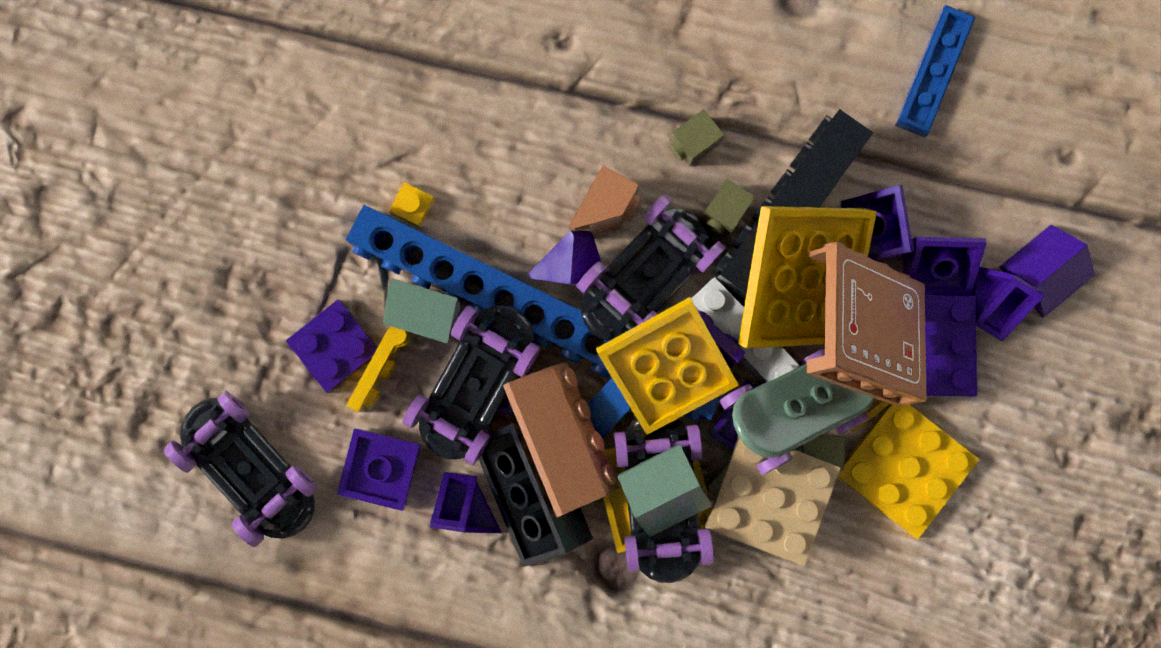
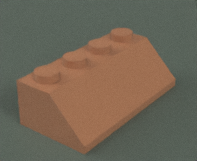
(561, 437)

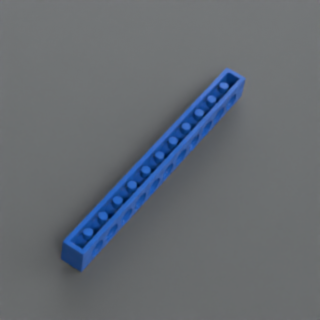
(373, 225)

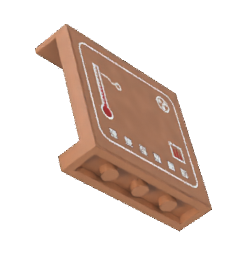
(872, 328)

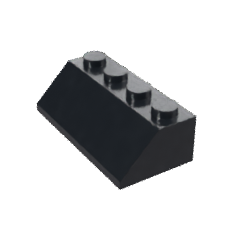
(525, 503)

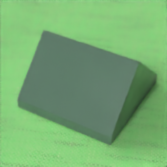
(421, 310)
(663, 490)

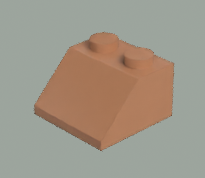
(606, 203)

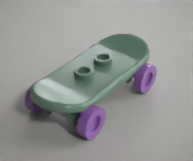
(792, 412)

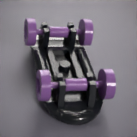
(646, 271)
(470, 391)
(245, 468)
(678, 549)

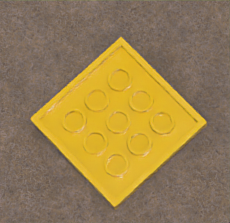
(787, 285)

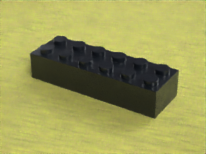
(814, 176)

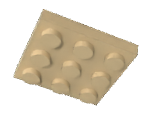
(774, 509)

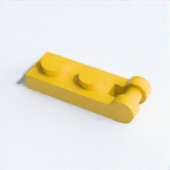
(380, 367)

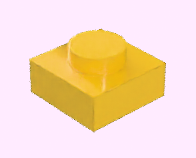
(411, 204)

